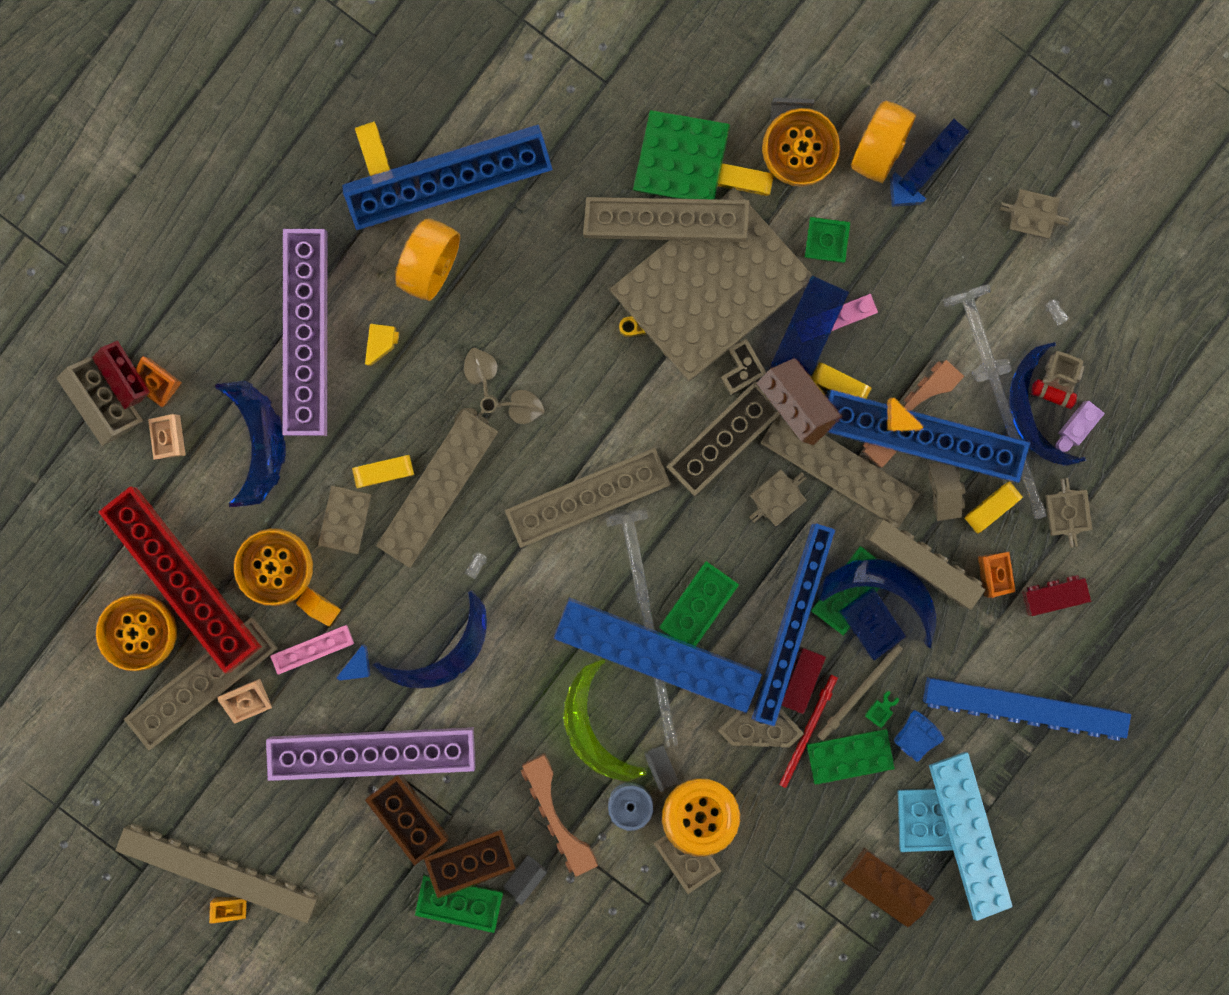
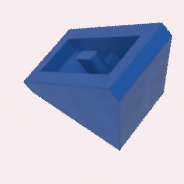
(901, 196)
(357, 667)

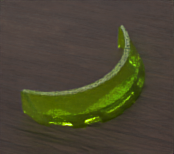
(582, 736)

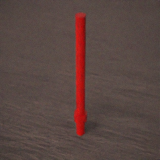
(825, 695)

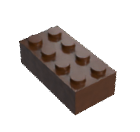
(407, 818)
(469, 864)

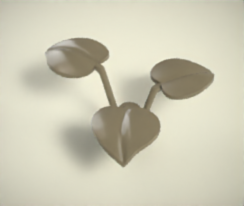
(524, 404)

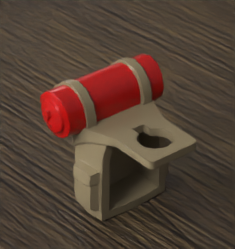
(1060, 379)

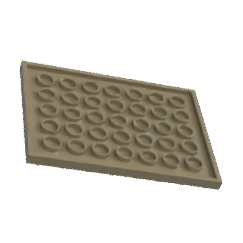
(710, 294)

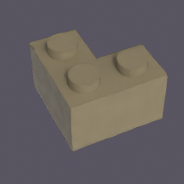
(748, 368)
(946, 491)

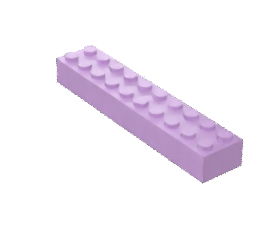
(304, 332)
(370, 753)

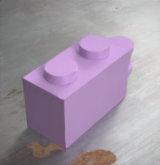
(1079, 426)

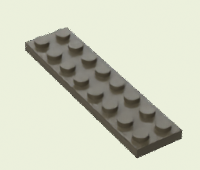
(666, 219)
(843, 472)
(437, 488)
(587, 497)
(192, 692)

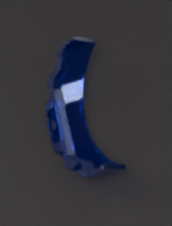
(1022, 412)
(267, 441)
(887, 576)
(453, 663)

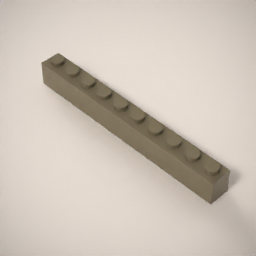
(217, 873)

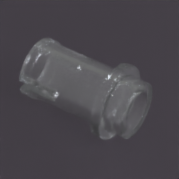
(1056, 311)
(476, 565)

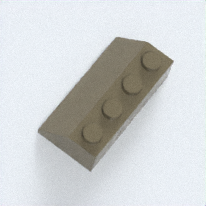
(97, 401)

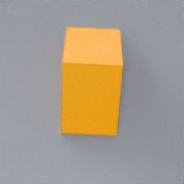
(900, 418)
(318, 607)
(227, 909)

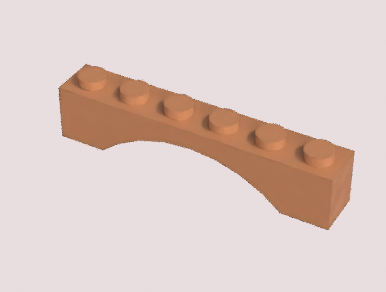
(942, 380)
(577, 852)

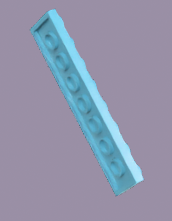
(970, 836)

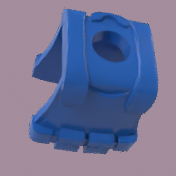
(918, 736)

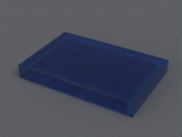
(872, 624)

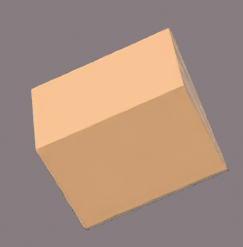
(166, 436)
(245, 701)

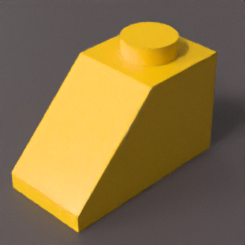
(380, 342)

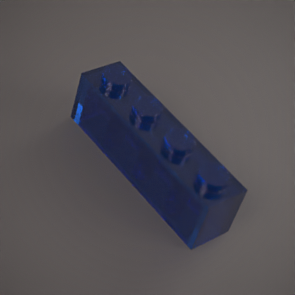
(933, 157)

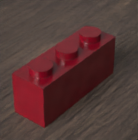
(120, 374)
(1056, 595)
(802, 679)

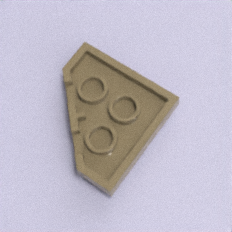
(744, 731)

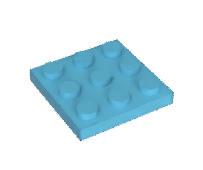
(921, 822)

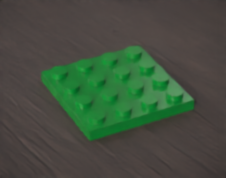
(681, 156)

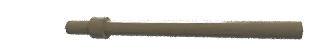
(833, 722)

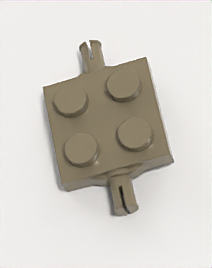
(1034, 213)
(777, 497)
(1068, 512)

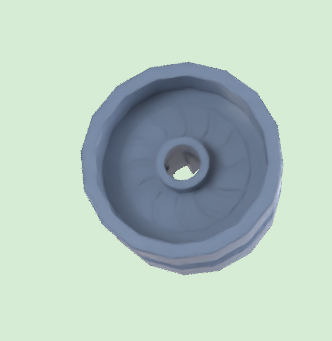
(638, 796)

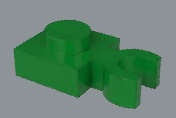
(880, 711)

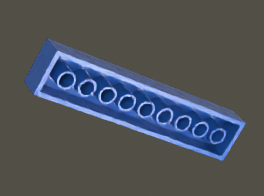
(447, 177)
(936, 441)
(657, 655)

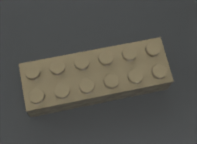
(723, 439)
(923, 563)

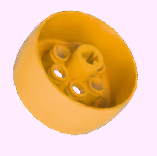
(883, 141)
(823, 160)
(427, 259)
(297, 558)
(115, 648)
(726, 821)

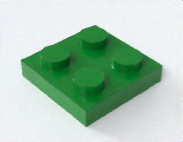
(827, 240)

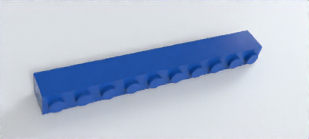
(793, 624)
(1026, 707)

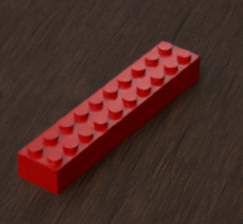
(180, 579)

